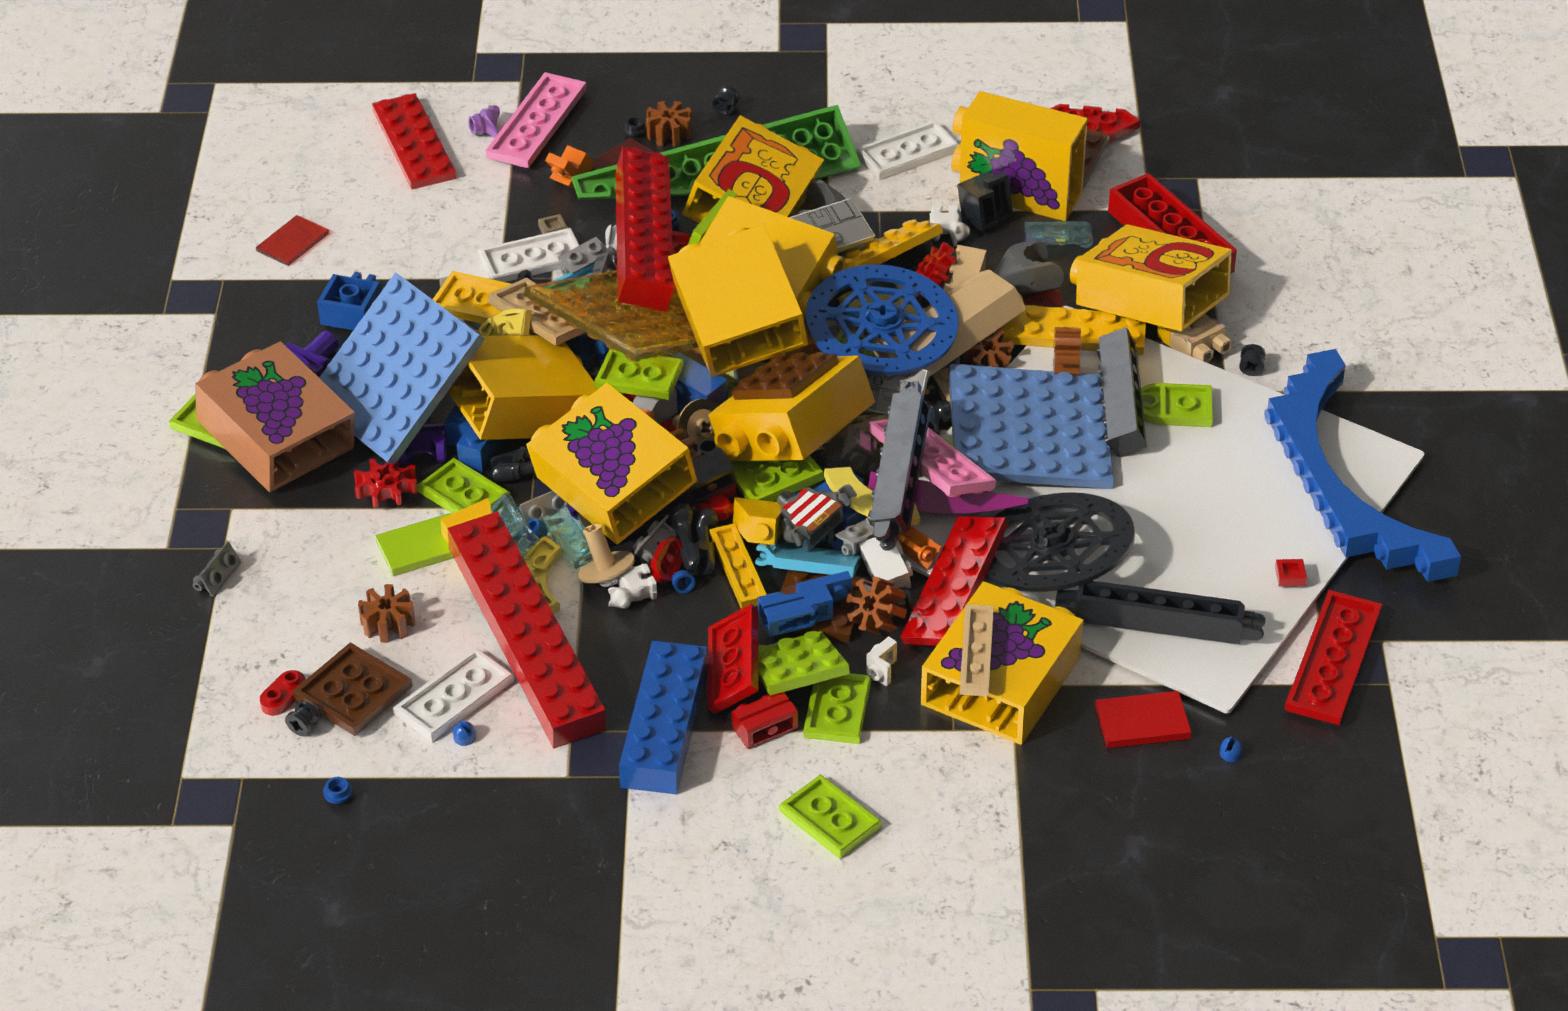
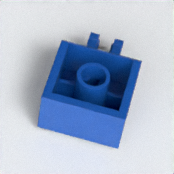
(347, 300)

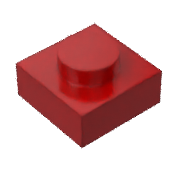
(1290, 572)

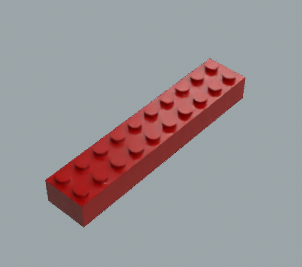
(643, 229)
(526, 630)

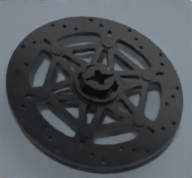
(1058, 540)

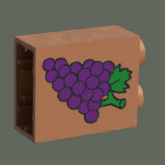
(274, 415)

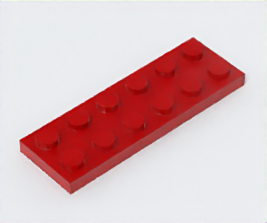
(413, 141)
(954, 578)
(1333, 657)

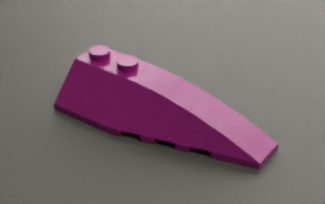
(934, 500)

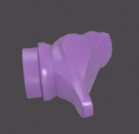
(485, 121)

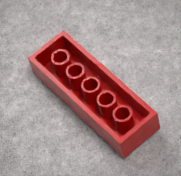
(1151, 206)

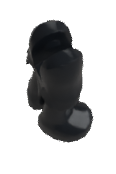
(511, 465)
(703, 550)

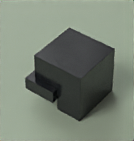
(985, 199)

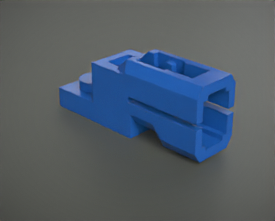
(805, 607)

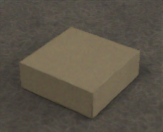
(552, 224)

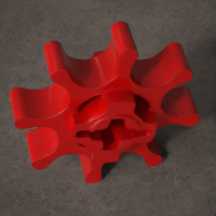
(937, 265)
(385, 482)

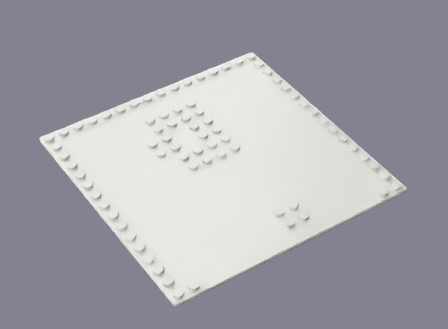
(1209, 521)

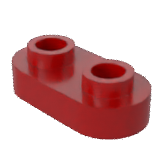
(666, 560)
(282, 691)

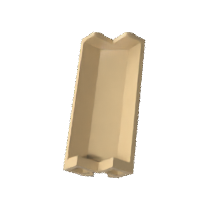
(982, 307)

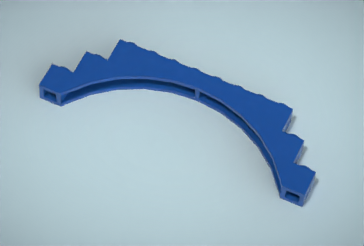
(1352, 522)

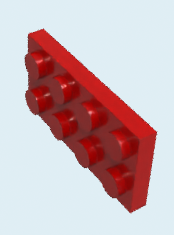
(732, 659)

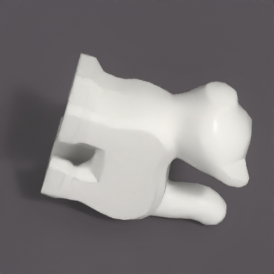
(950, 223)
(633, 587)

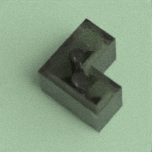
(851, 449)

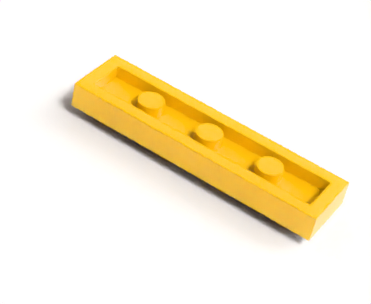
(737, 564)

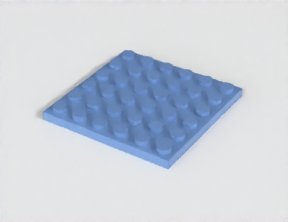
(399, 366)
(1031, 425)

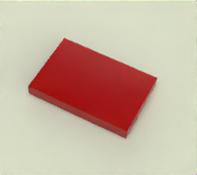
(1143, 719)

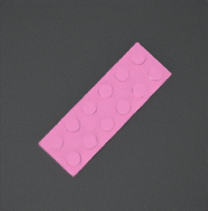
(536, 120)
(945, 465)

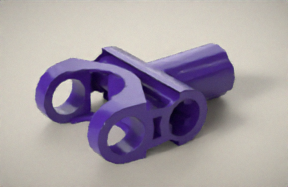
(316, 352)
(428, 435)

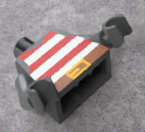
(812, 514)

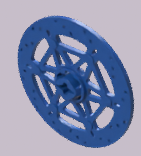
(883, 318)

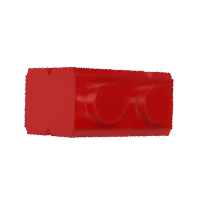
(764, 719)

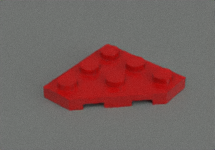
(1112, 123)

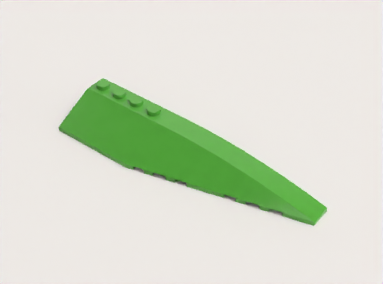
(818, 131)

